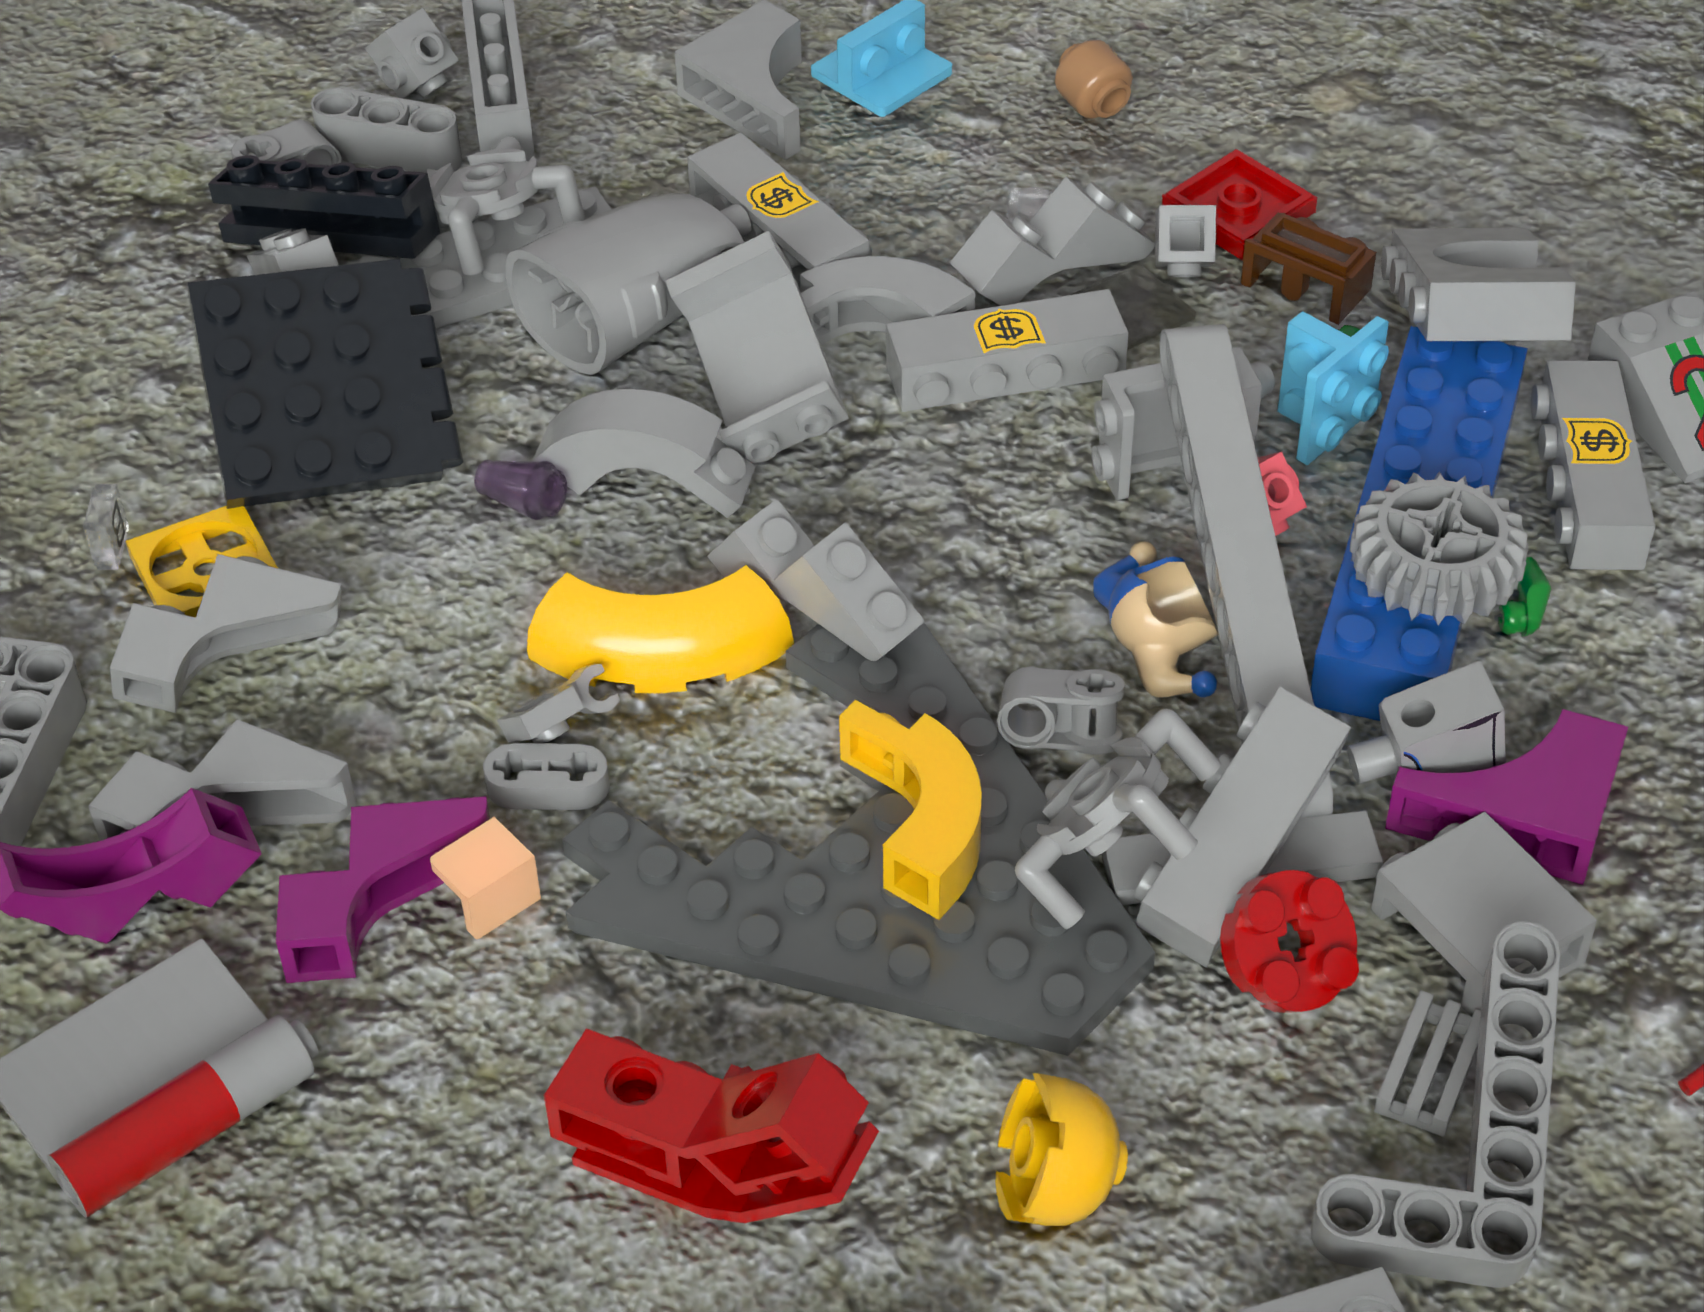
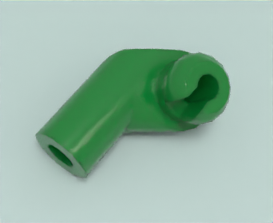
(1528, 612)

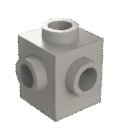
(413, 55)

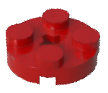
(1326, 934)

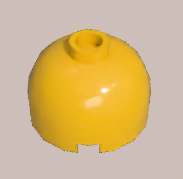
(1061, 1152)

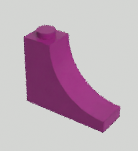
(1543, 799)

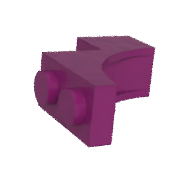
(98, 887)

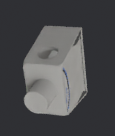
(1437, 728)

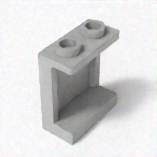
(1139, 426)
(1469, 889)

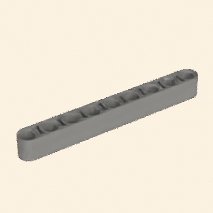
(1234, 524)

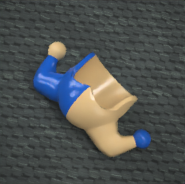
(1157, 618)

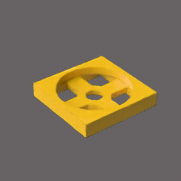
(190, 538)

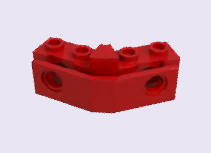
(707, 1143)

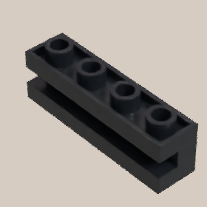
(357, 208)

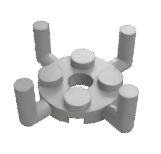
(498, 186)
(1097, 798)

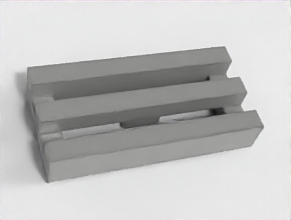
(1447, 1020)

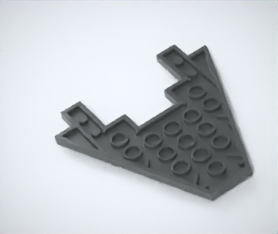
(830, 925)

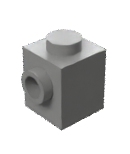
(1185, 238)

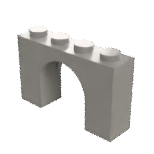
(1478, 285)

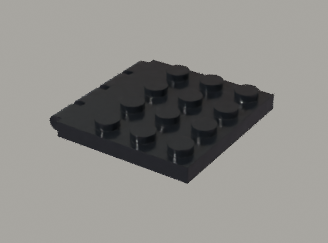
(323, 381)

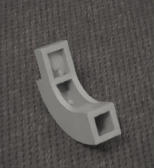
(878, 291)
(648, 433)

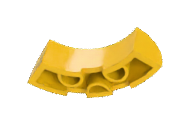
(662, 637)

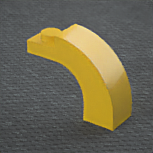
(939, 843)

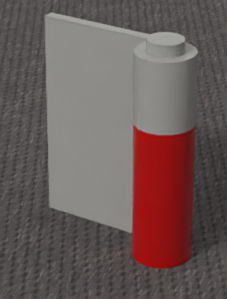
(149, 1075)

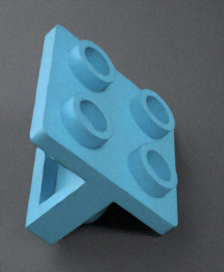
(884, 61)
(1330, 380)

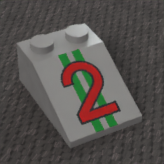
(1662, 376)

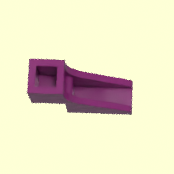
(391, 845)

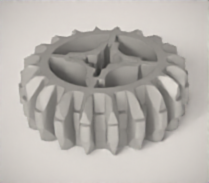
(1439, 548)

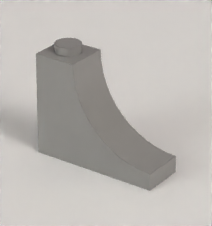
(737, 75)

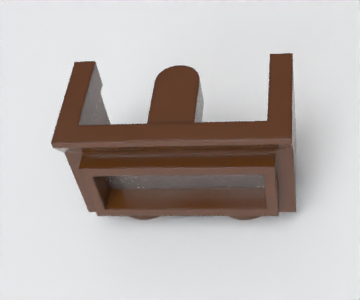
(1309, 253)

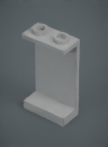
(758, 349)

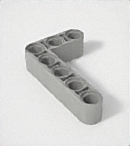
(37, 721)
(1495, 1135)

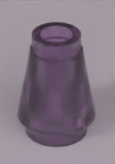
(524, 486)

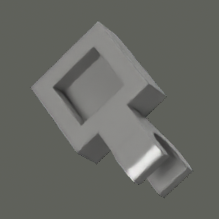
(545, 715)

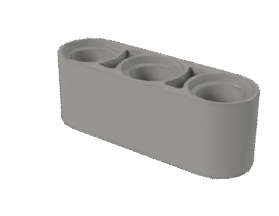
(387, 130)

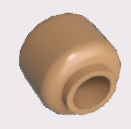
(1093, 79)

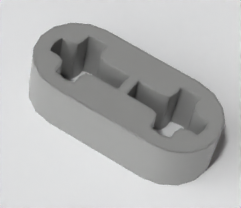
(546, 776)

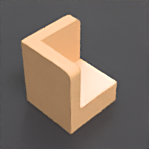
(490, 876)

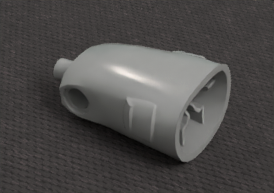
(601, 282)

